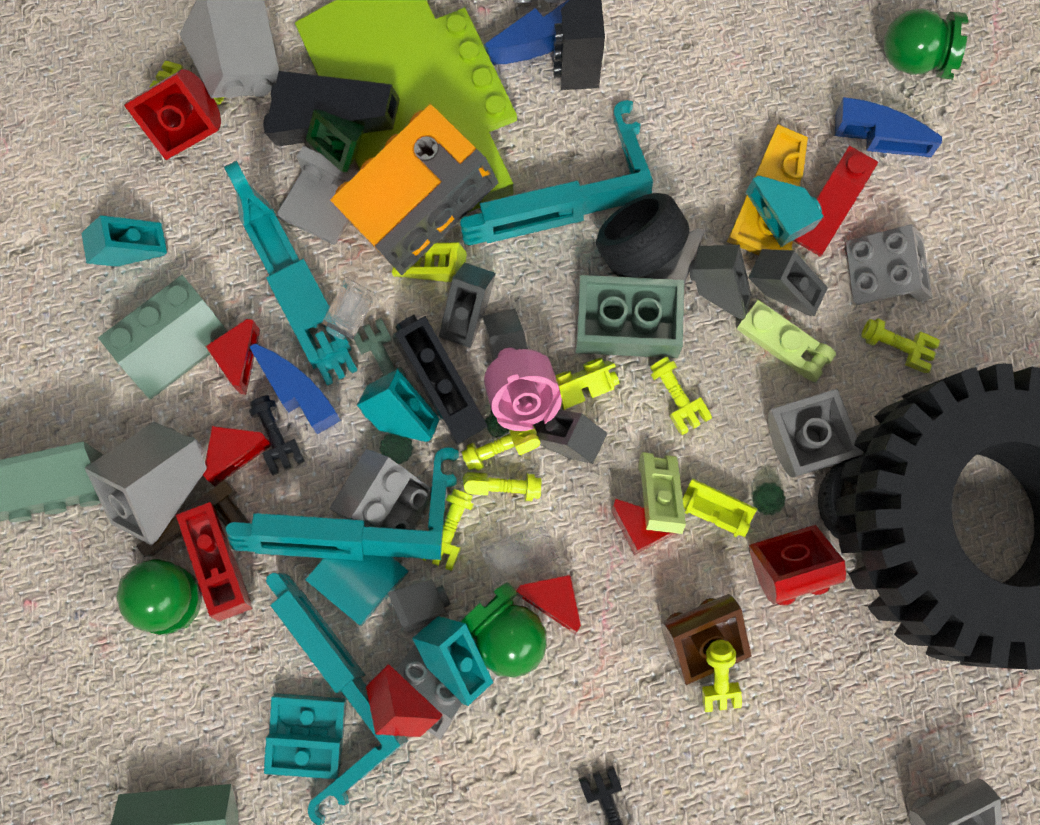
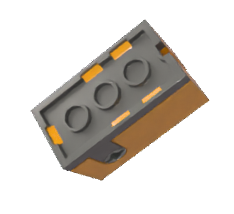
(415, 188)

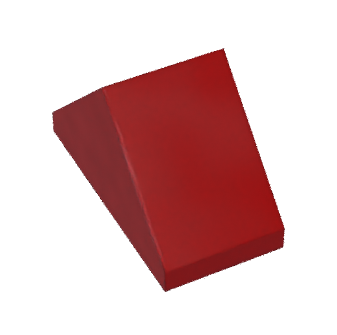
(234, 353)
(230, 451)
(633, 526)
(554, 599)
(398, 706)

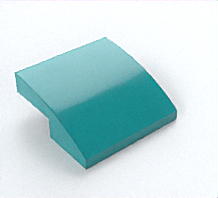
(357, 585)
(305, 736)

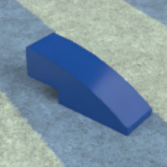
(525, 38)
(885, 129)
(296, 389)

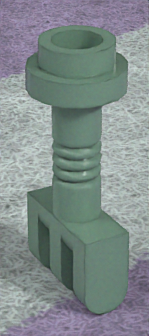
(375, 344)

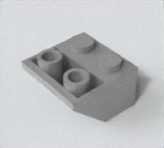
(382, 494)

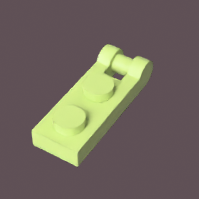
(785, 341)
(662, 493)

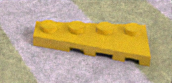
(782, 162)

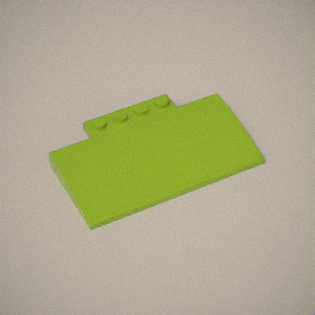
(425, 63)

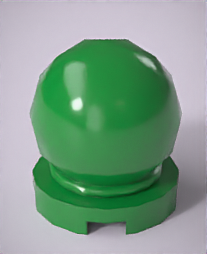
(926, 41)
(158, 597)
(507, 634)

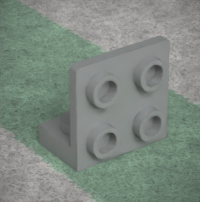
(309, 199)
(888, 265)
(430, 687)

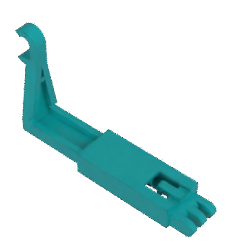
(564, 202)
(289, 279)
(346, 537)
(341, 674)

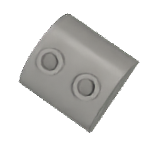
(812, 433)
(961, 805)

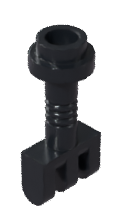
(262, 408)
(603, 794)

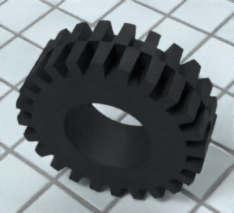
(908, 522)

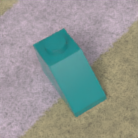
(784, 208)
(122, 241)
(398, 408)
(453, 658)

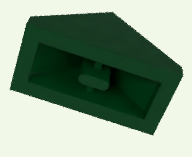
(335, 138)

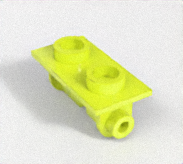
(594, 377)
(718, 508)

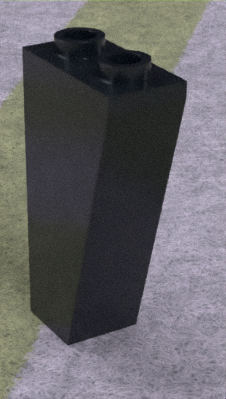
(298, 94)
(438, 378)

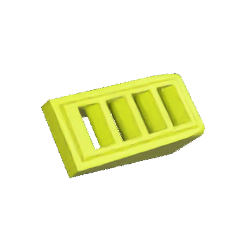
(443, 271)

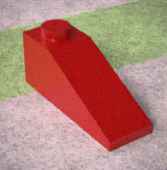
(838, 198)
(213, 563)

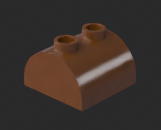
(692, 633)

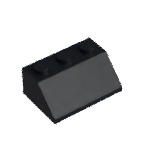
(579, 45)

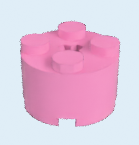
(522, 389)

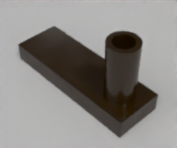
(224, 507)

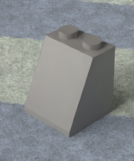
(231, 47)
(147, 479)

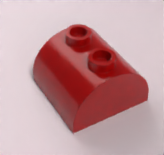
(176, 113)
(797, 565)

